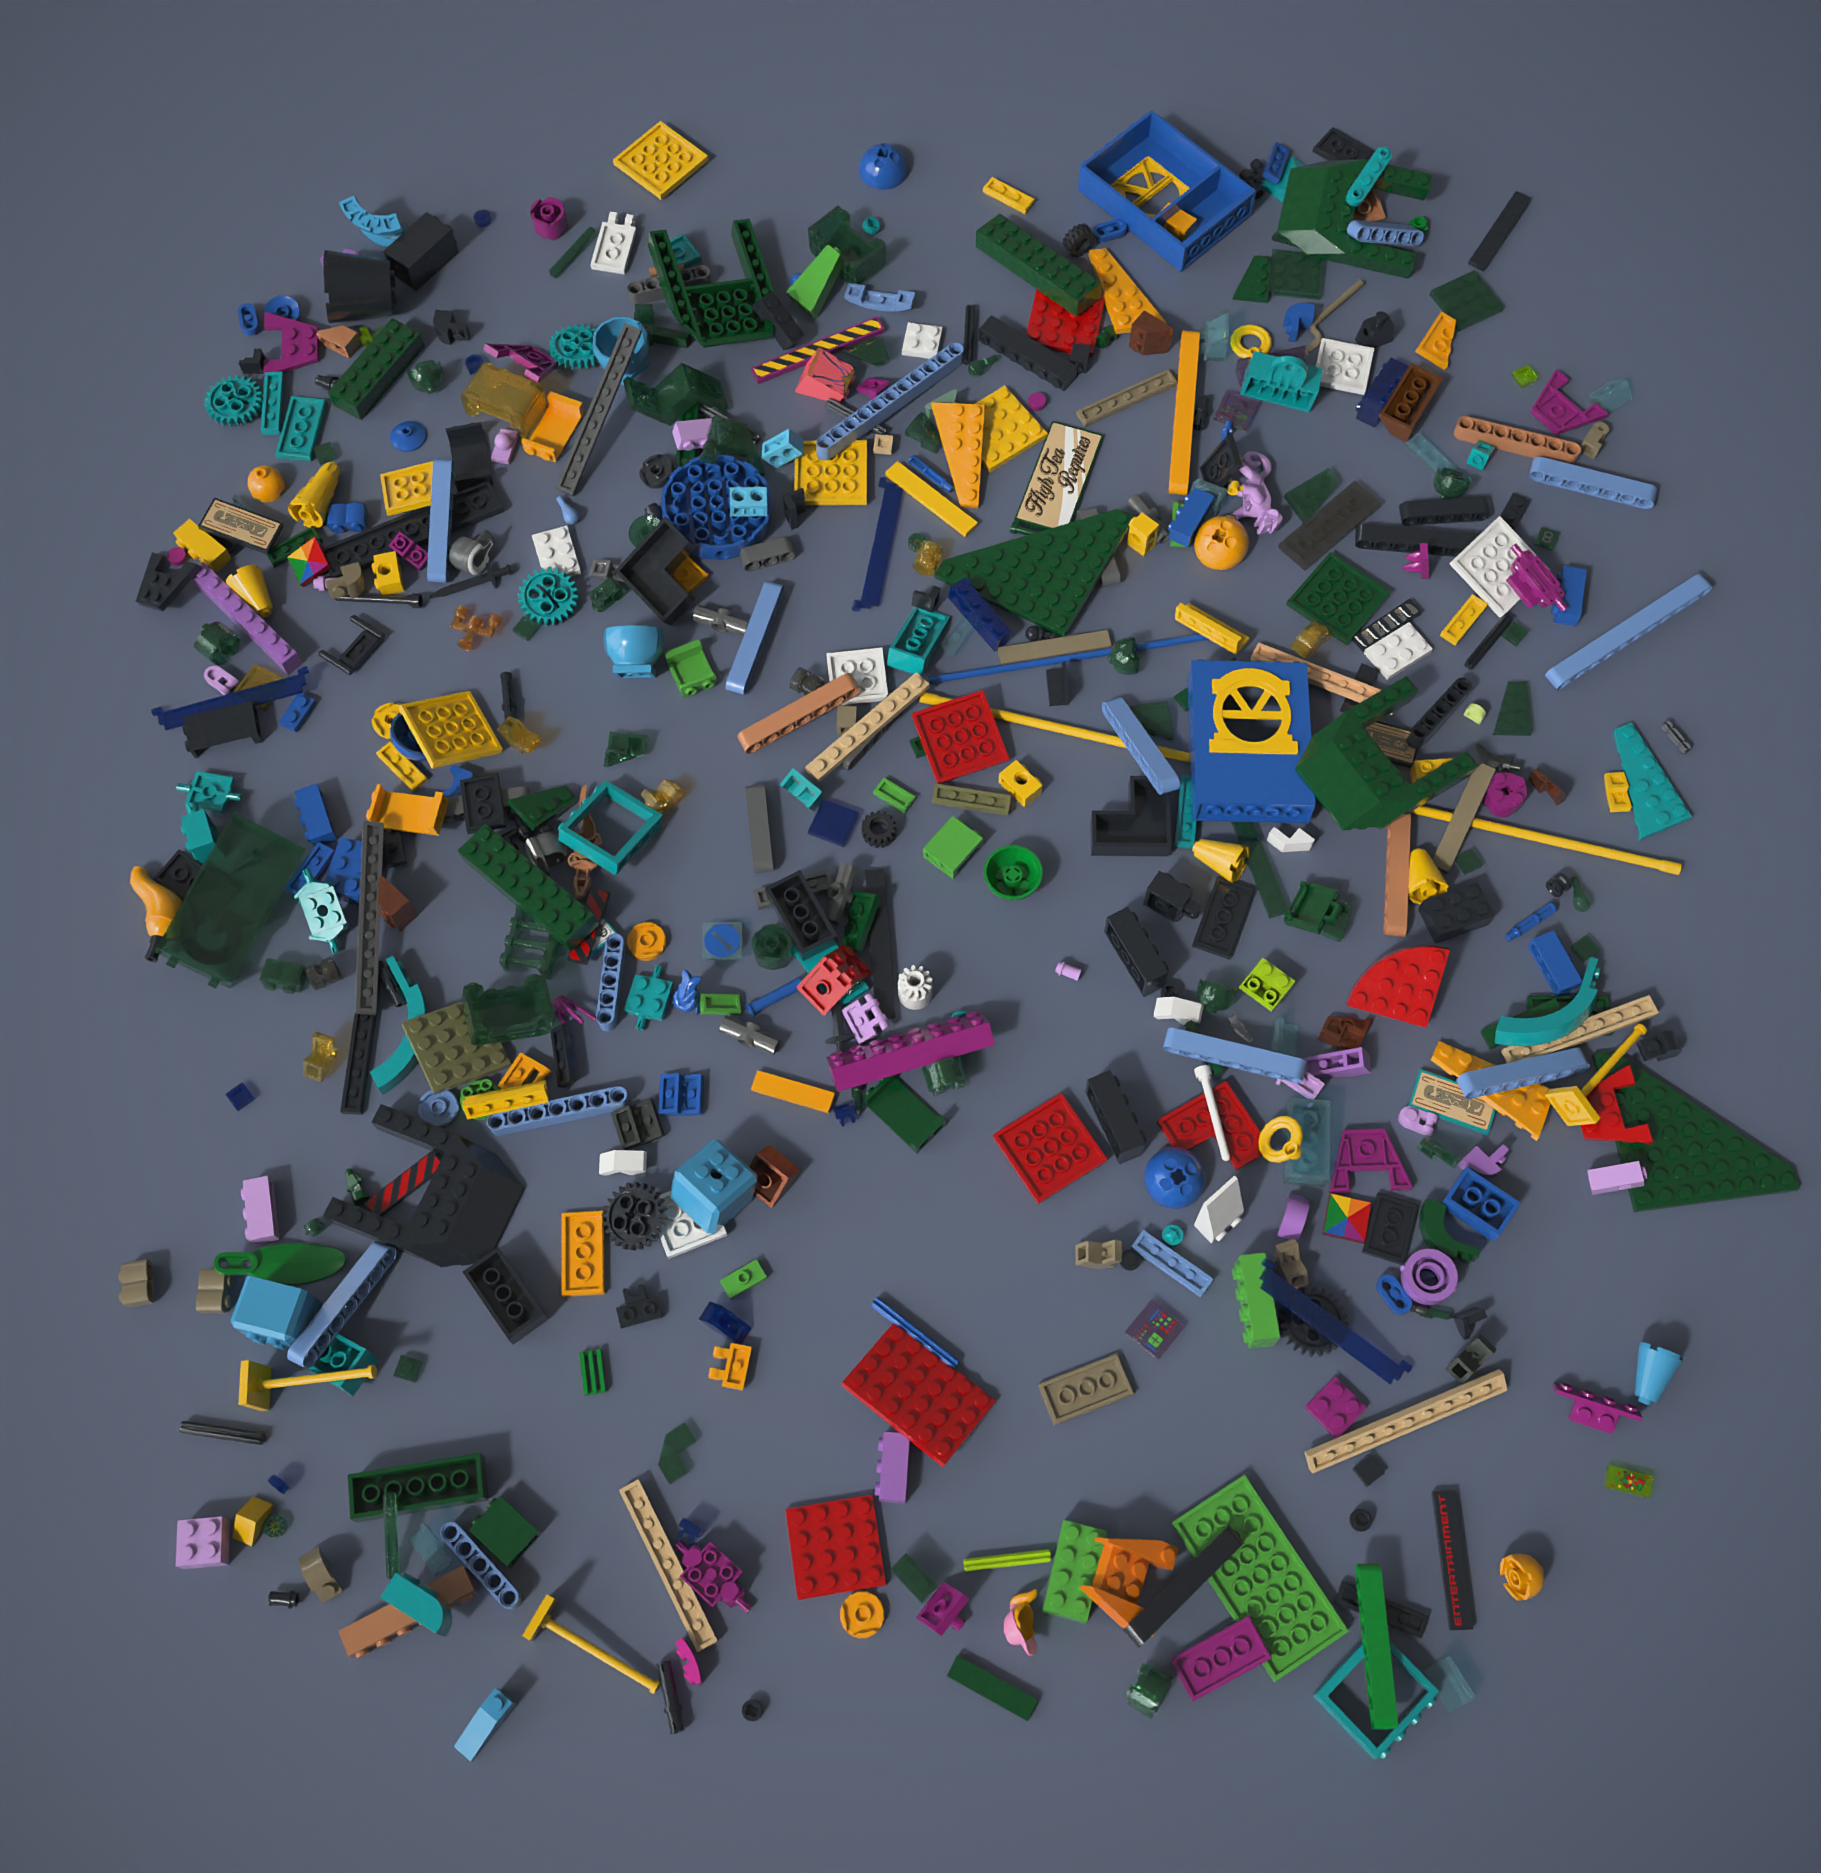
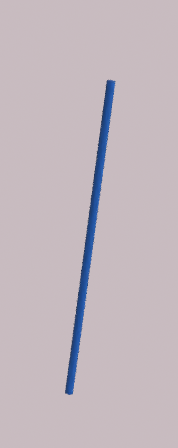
(1059, 659)

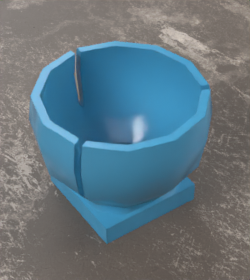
(606, 338)
(633, 650)

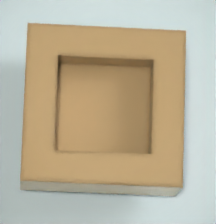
(883, 444)

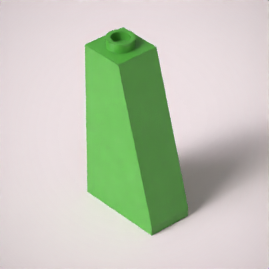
(817, 281)

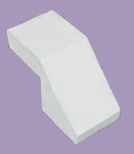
(1298, 842)
(1179, 1009)
(623, 1161)

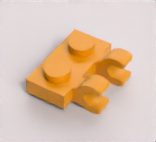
(736, 1366)

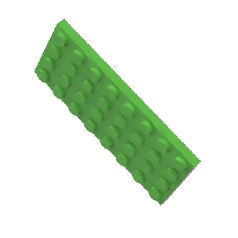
(1263, 1577)

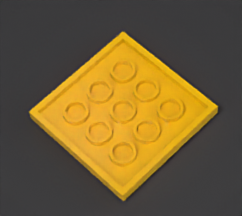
(660, 160)
(1007, 429)
(835, 480)
(450, 729)

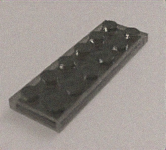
(1329, 525)

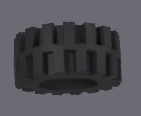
(1079, 240)
(879, 818)

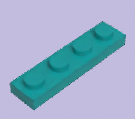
(272, 403)
(1185, 826)

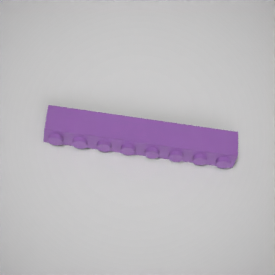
(247, 619)

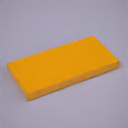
(583, 1253)

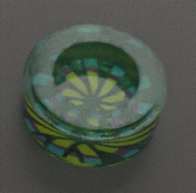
(915, 540)
(275, 1526)

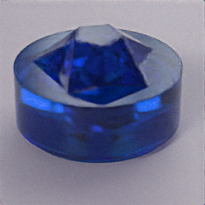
(482, 218)

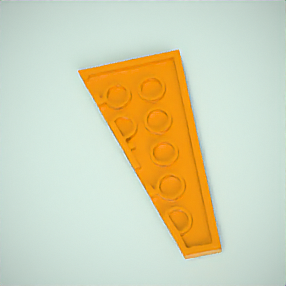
(1524, 1105)

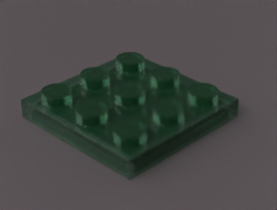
(1295, 275)
(1466, 300)

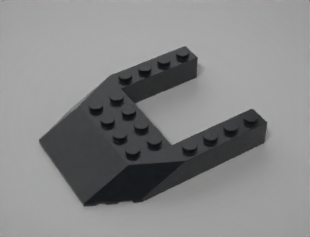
(461, 1208)

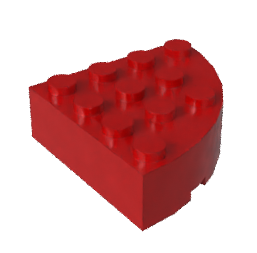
(1401, 984)

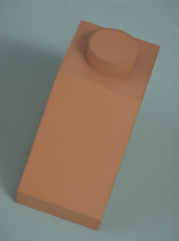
(340, 339)

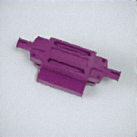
(1534, 581)
(712, 1575)

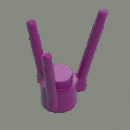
(565, 1007)

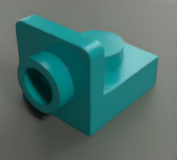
(1480, 454)

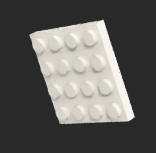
(1487, 565)

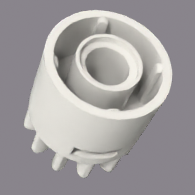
(915, 988)

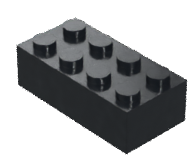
(801, 915)
(1136, 951)
(1115, 1117)
(505, 1295)

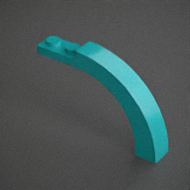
(1556, 1025)
(403, 1059)

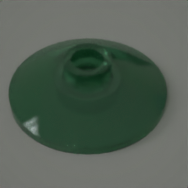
(641, 527)

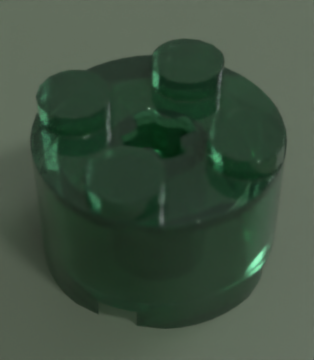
(217, 642)
(770, 957)
(945, 1074)
(1149, 1690)

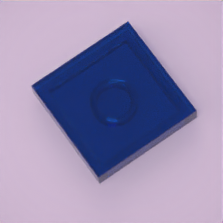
(833, 823)

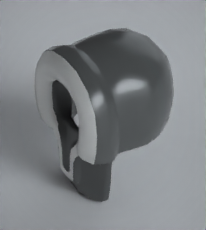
(465, 554)
(545, 850)

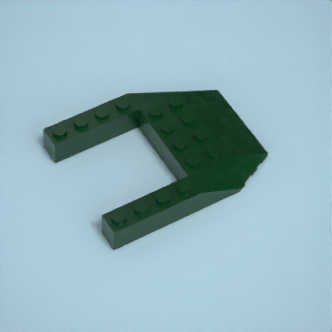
(1318, 214)
(721, 310)
(1356, 776)

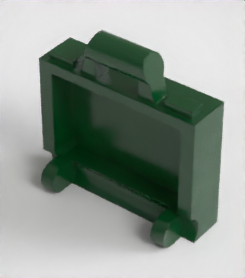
(1313, 907)

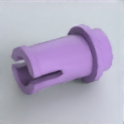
(1068, 970)

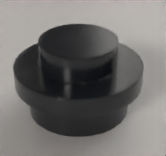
(1130, 1260)
(1360, 1520)

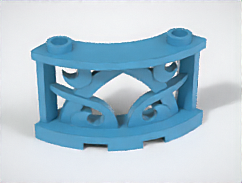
(378, 228)

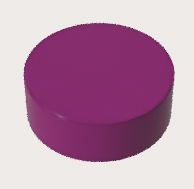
(1036, 401)
(177, 556)

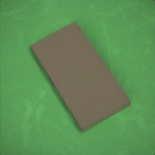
(1085, 1389)

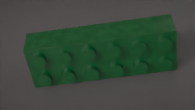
(376, 369)
(419, 1486)

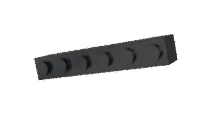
(1027, 353)

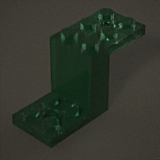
(675, 394)

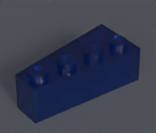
(1380, 391)

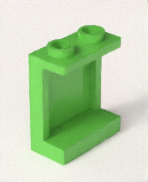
(690, 668)
(952, 846)

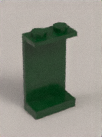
(903, 1113)

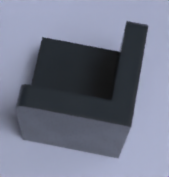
(253, 364)
(925, 601)

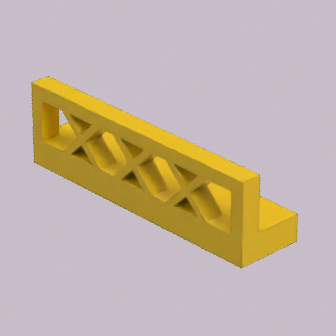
(1211, 627)
(505, 1099)

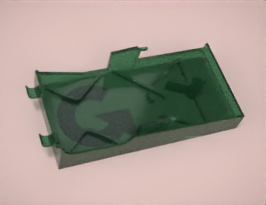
(230, 901)

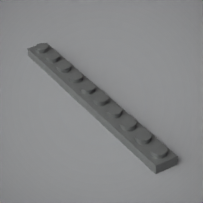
(598, 409)
(369, 918)

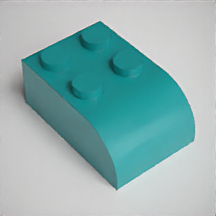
(344, 1356)
(419, 1603)

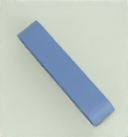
(1385, 233)
(611, 973)
(471, 1561)

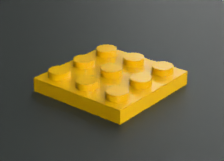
(407, 488)

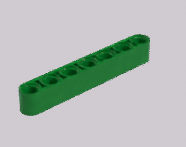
(1376, 1646)

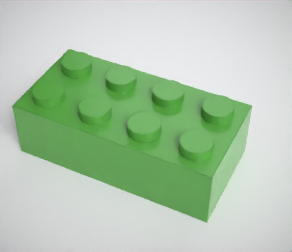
(1257, 1306)
(1073, 1566)

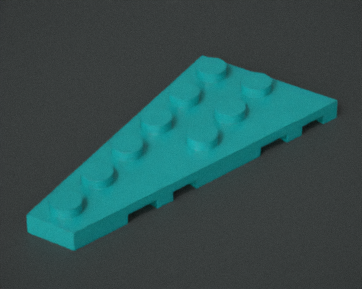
(1649, 790)

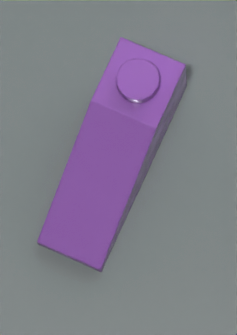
(1339, 1063)

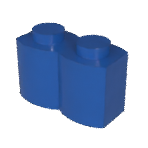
(347, 517)

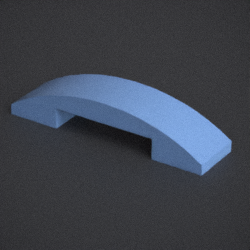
(879, 300)

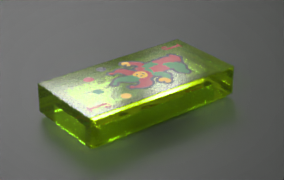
(1628, 1481)

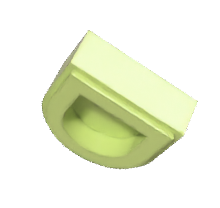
(1475, 713)

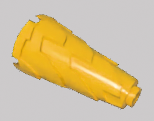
(313, 499)

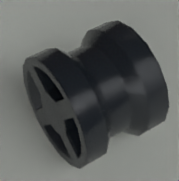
(1558, 885)

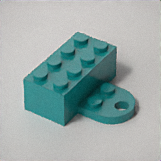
(1281, 381)

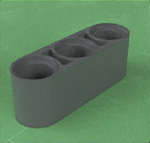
(767, 554)

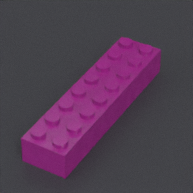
(909, 1050)

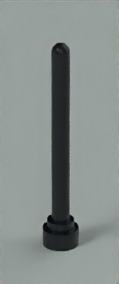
(414, 600)

